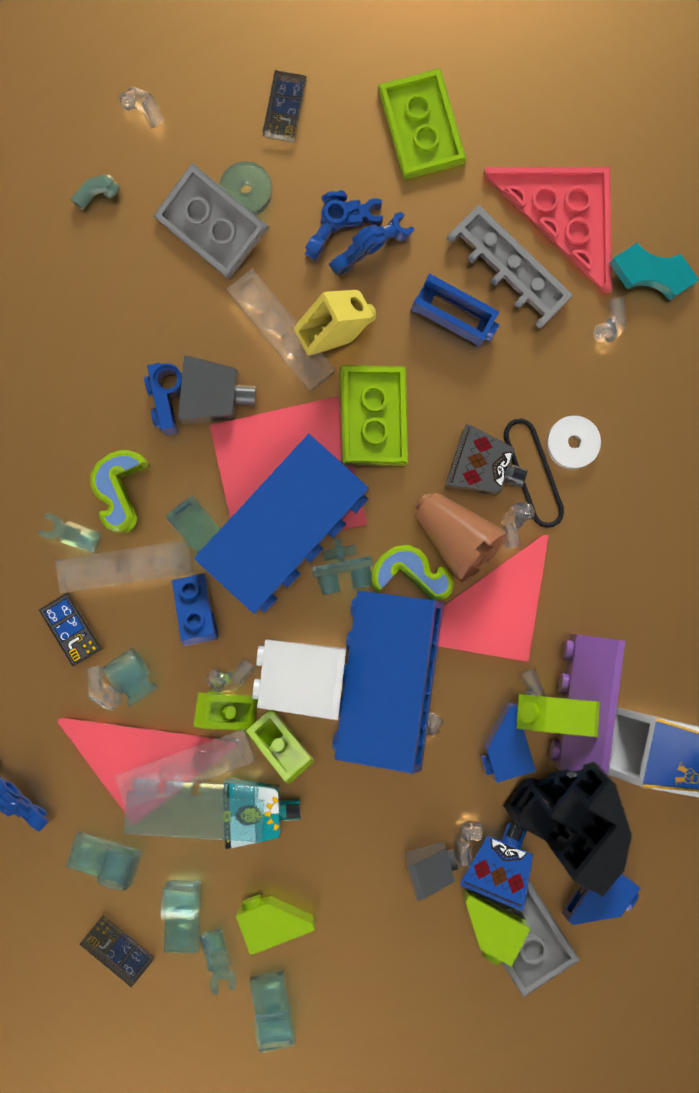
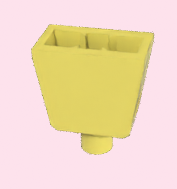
(334, 320)

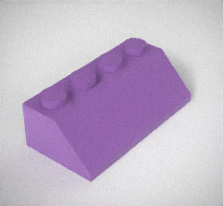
(590, 675)

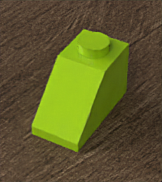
(558, 715)
(271, 922)
(496, 929)

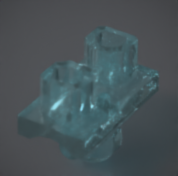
(358, 568)

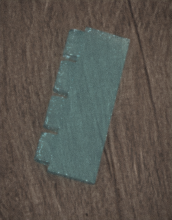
(194, 816)

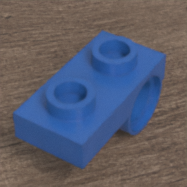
(163, 415)
(194, 610)

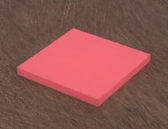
(257, 444)

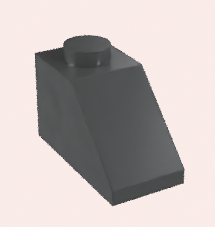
(431, 869)

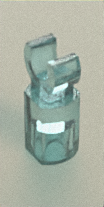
(72, 534)
(217, 959)

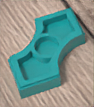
(641, 268)

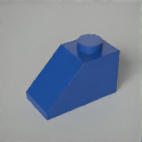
(507, 748)
(589, 906)

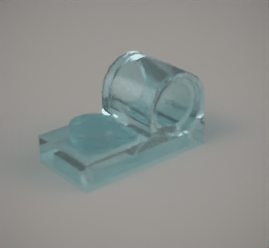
(109, 861)
(182, 916)
(273, 1013)

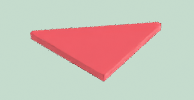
(568, 208)
(499, 609)
(119, 748)

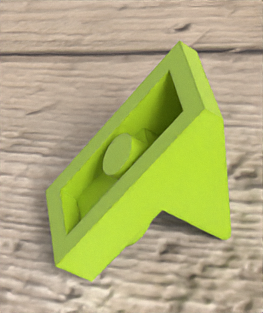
(225, 711)
(280, 746)

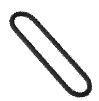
(547, 469)

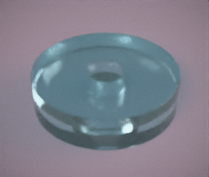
(251, 175)

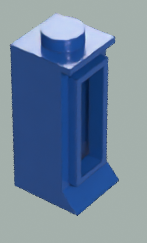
(485, 314)

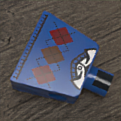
(502, 869)

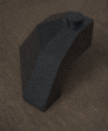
(579, 821)

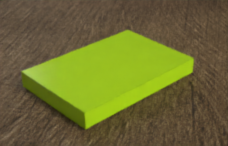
(422, 124)
(373, 415)

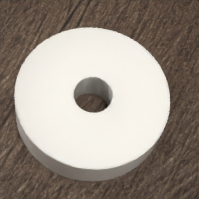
(584, 432)

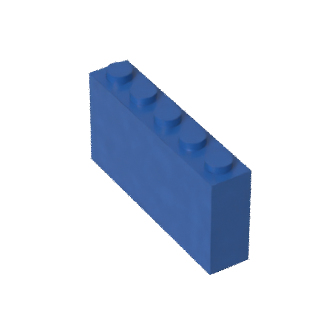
(283, 525)
(388, 681)

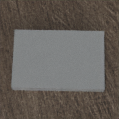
(211, 221)
(544, 950)

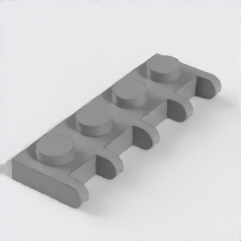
(512, 264)

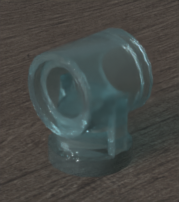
(129, 675)

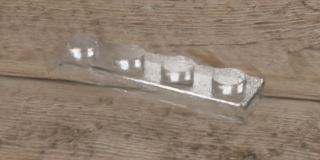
(277, 328)
(124, 566)
(193, 763)

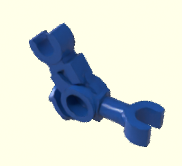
(340, 214)
(368, 242)
(15, 803)

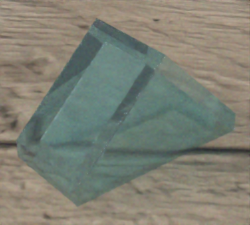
(193, 523)

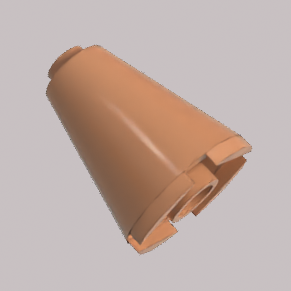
(459, 534)

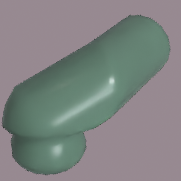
(93, 186)

